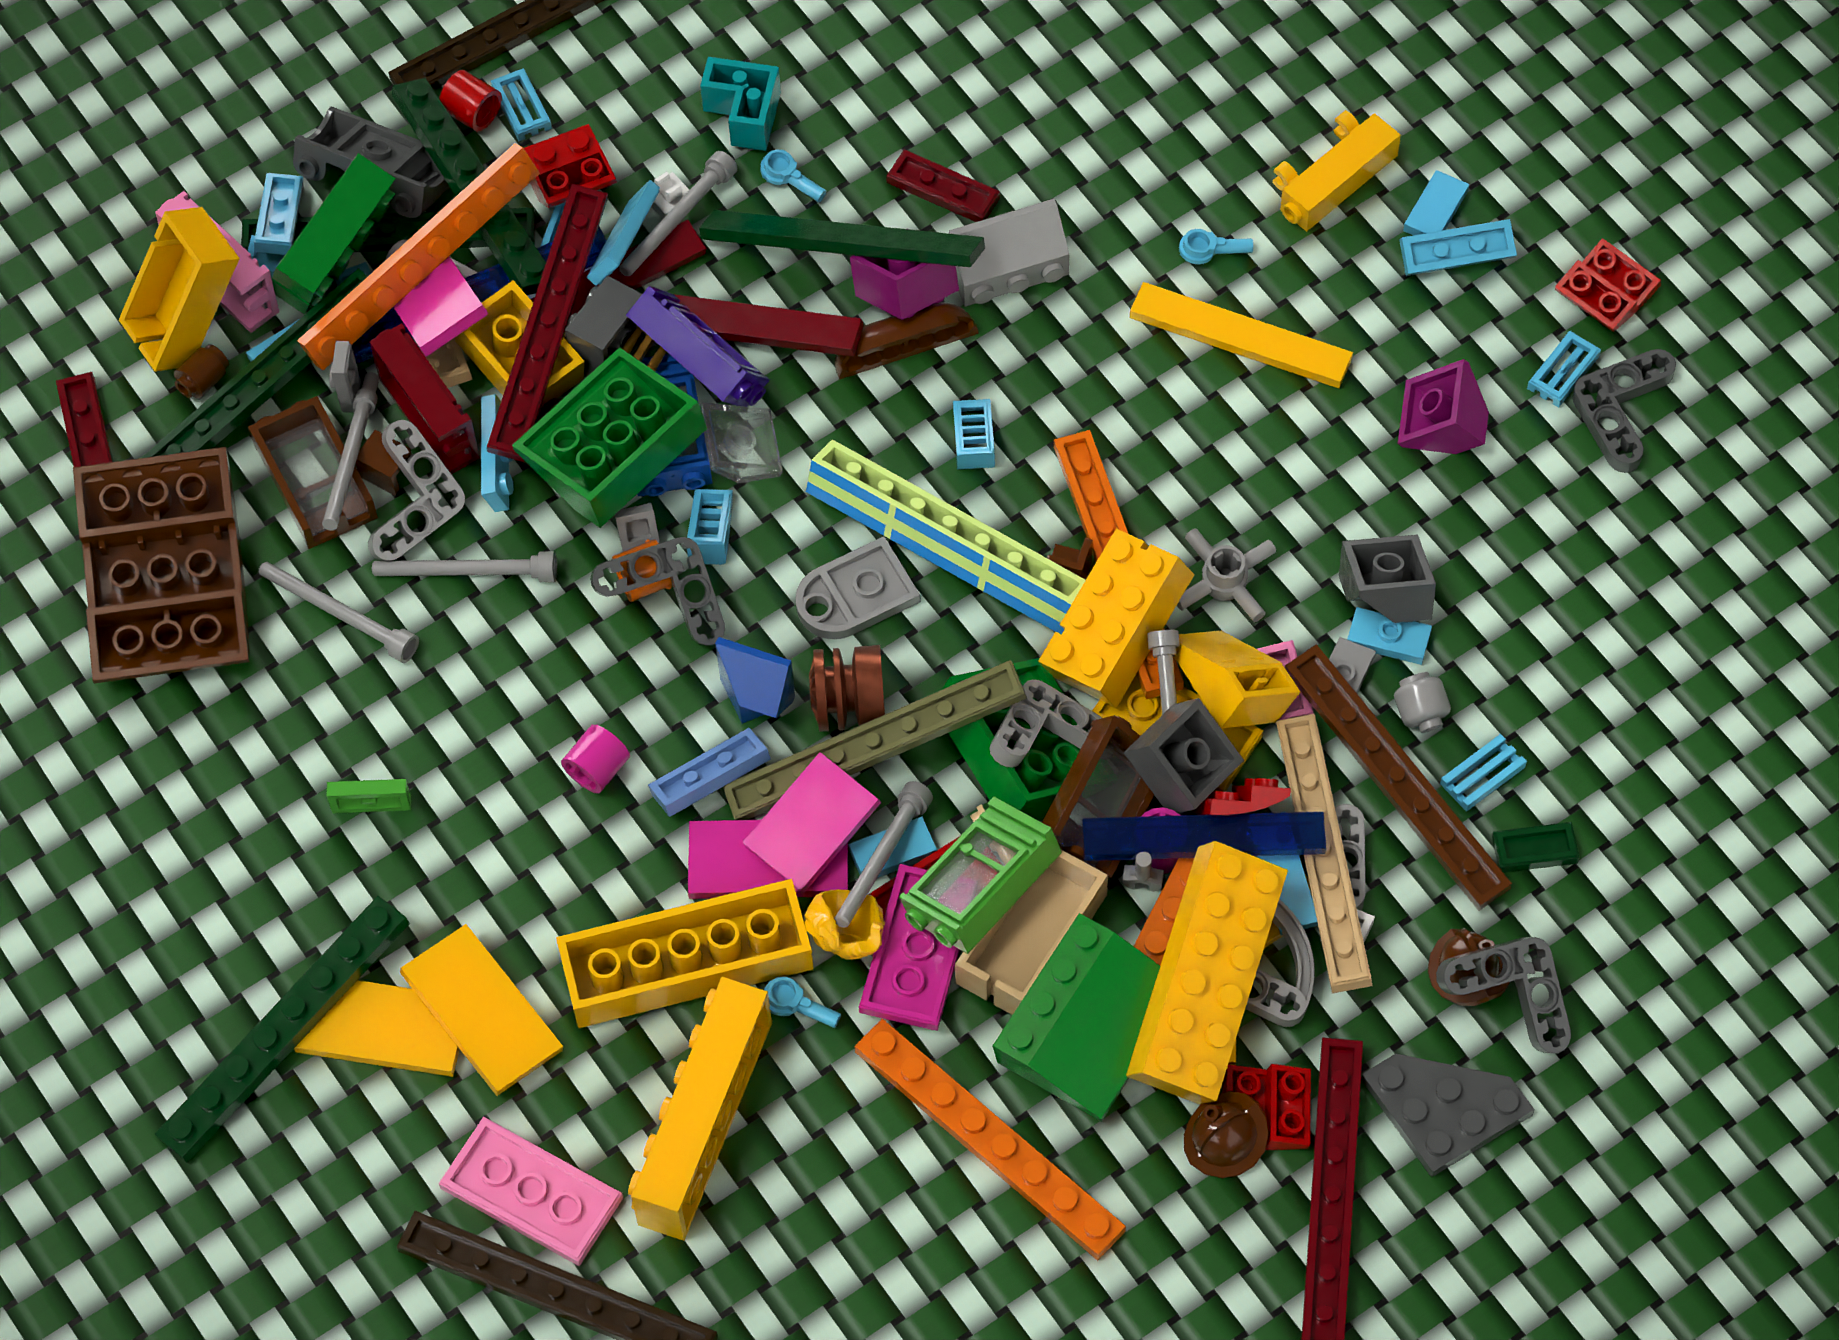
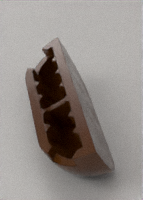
(898, 339)

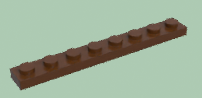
(1398, 778)

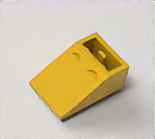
(1235, 679)

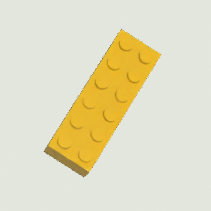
(684, 952)
(1207, 973)
(701, 1108)

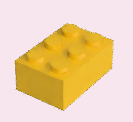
(496, 339)

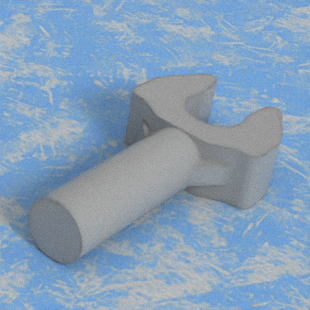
(1143, 873)

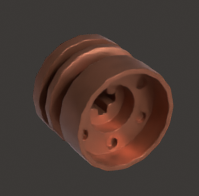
(847, 687)

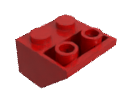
(568, 160)

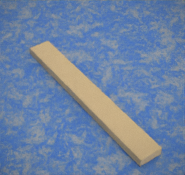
(1326, 872)

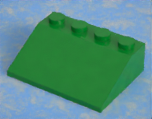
(611, 436)
(1042, 771)
(1081, 1018)

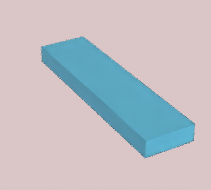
(623, 233)

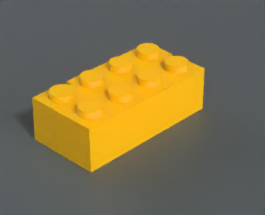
(178, 287)
(1108, 622)

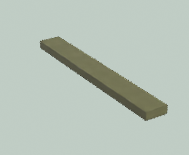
(882, 737)

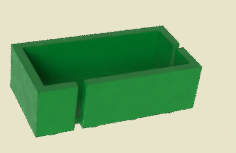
(332, 232)

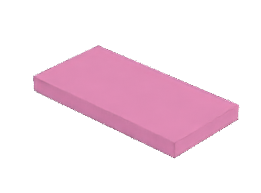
(531, 1191)

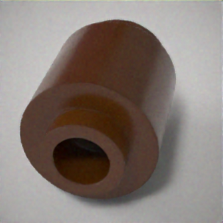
(201, 371)

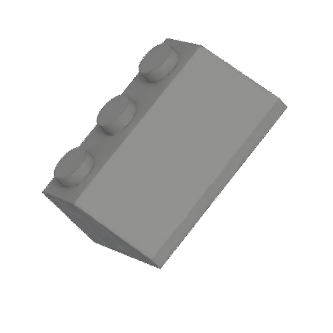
(1018, 253)

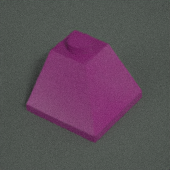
(1443, 411)

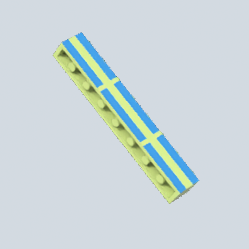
(943, 535)

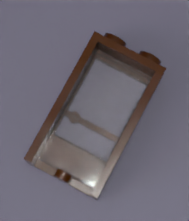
(303, 462)
(1098, 786)

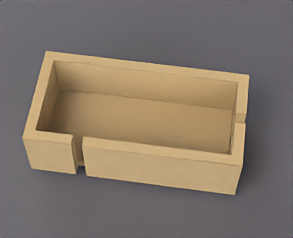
(1029, 932)

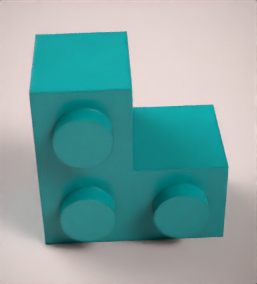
(744, 93)

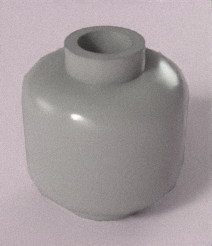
(1422, 702)

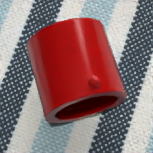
(470, 100)

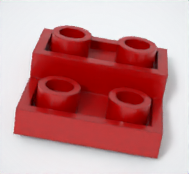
(1608, 285)
(1253, 796)
(1284, 1097)

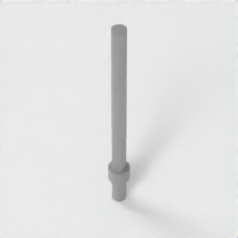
(364, 405)

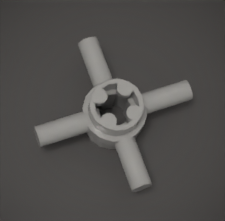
(1233, 575)

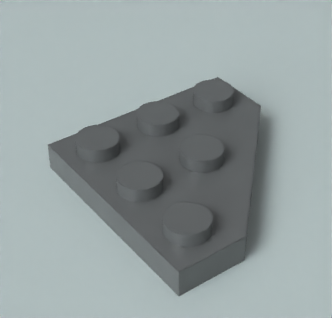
(1445, 1107)

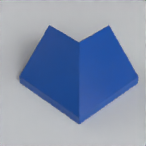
(754, 680)

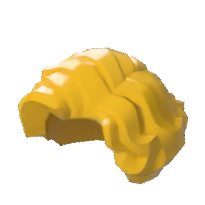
(853, 942)

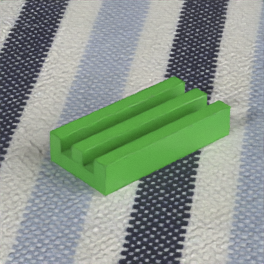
(368, 796)

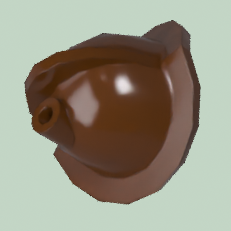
(1456, 943)
(1226, 1135)

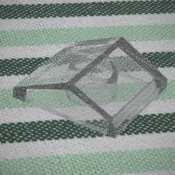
(741, 442)

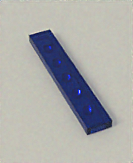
(1181, 835)

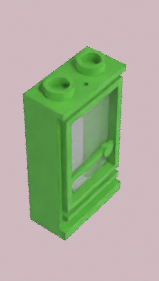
(981, 876)

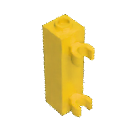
(1339, 172)

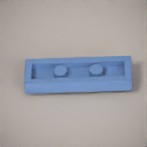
(709, 772)

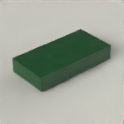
(1535, 847)

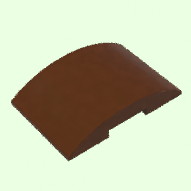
(161, 565)

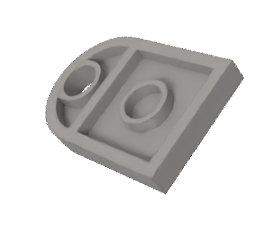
(856, 590)

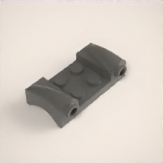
(403, 157)

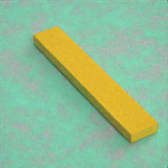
(1241, 335)

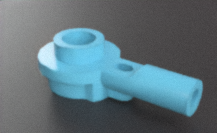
(780, 168)
(1200, 246)
(787, 998)

